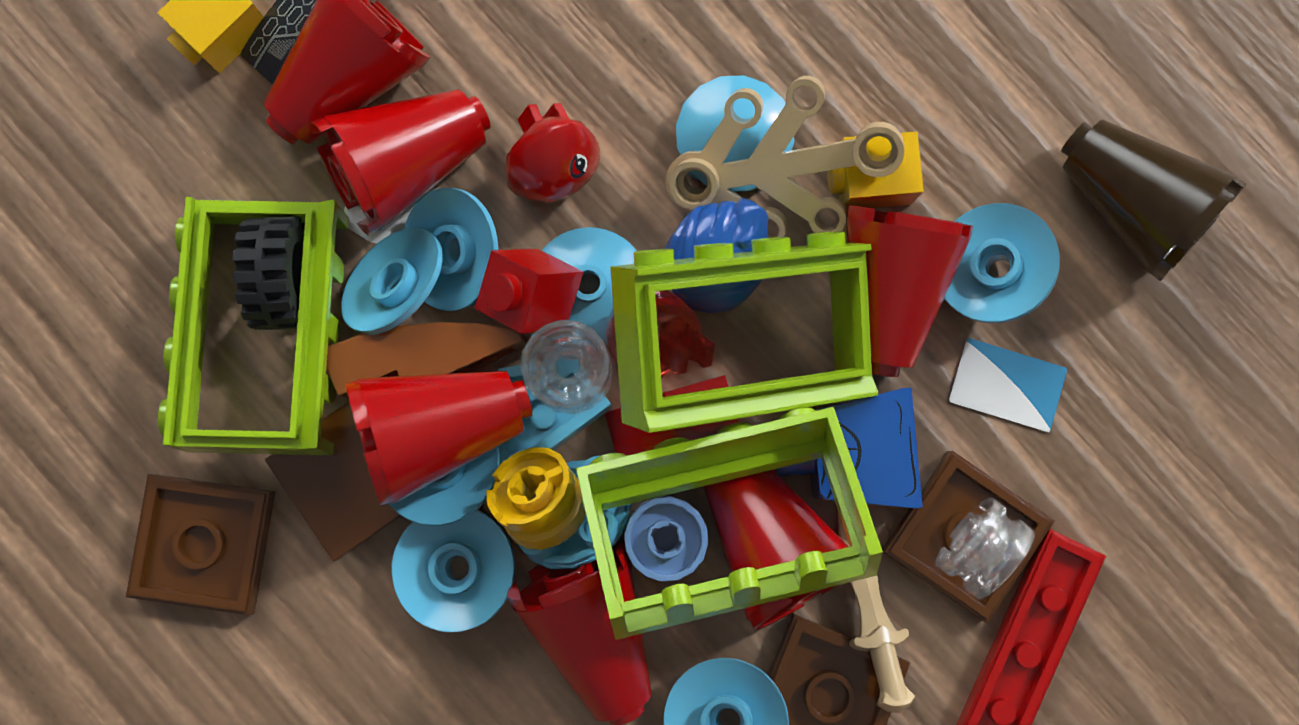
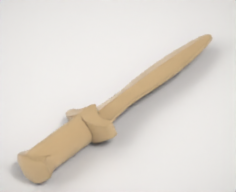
(879, 638)

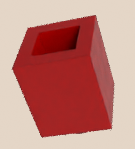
(527, 289)

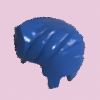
(712, 224)

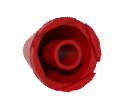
(339, 65)
(398, 150)
(907, 279)
(432, 425)
(766, 526)
(574, 629)

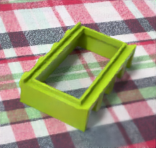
(718, 264)
(315, 329)
(728, 455)

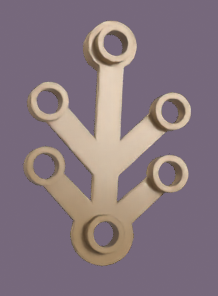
(771, 167)

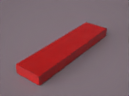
(1033, 633)

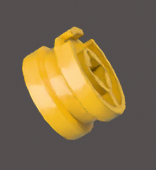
(536, 498)

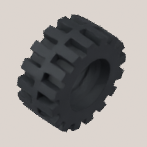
(269, 271)

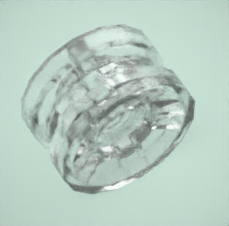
(568, 341)
(986, 549)

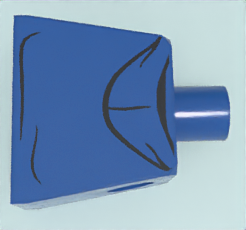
(882, 449)

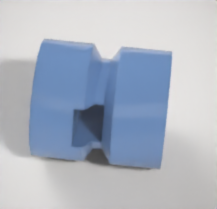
(666, 538)

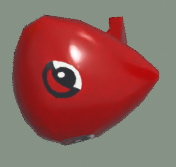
(551, 156)

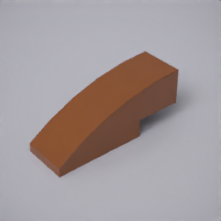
(420, 351)

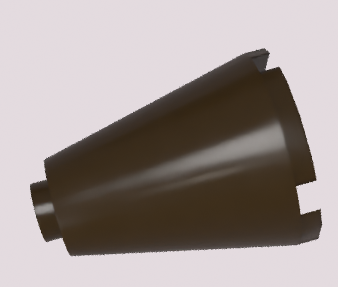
(1148, 191)

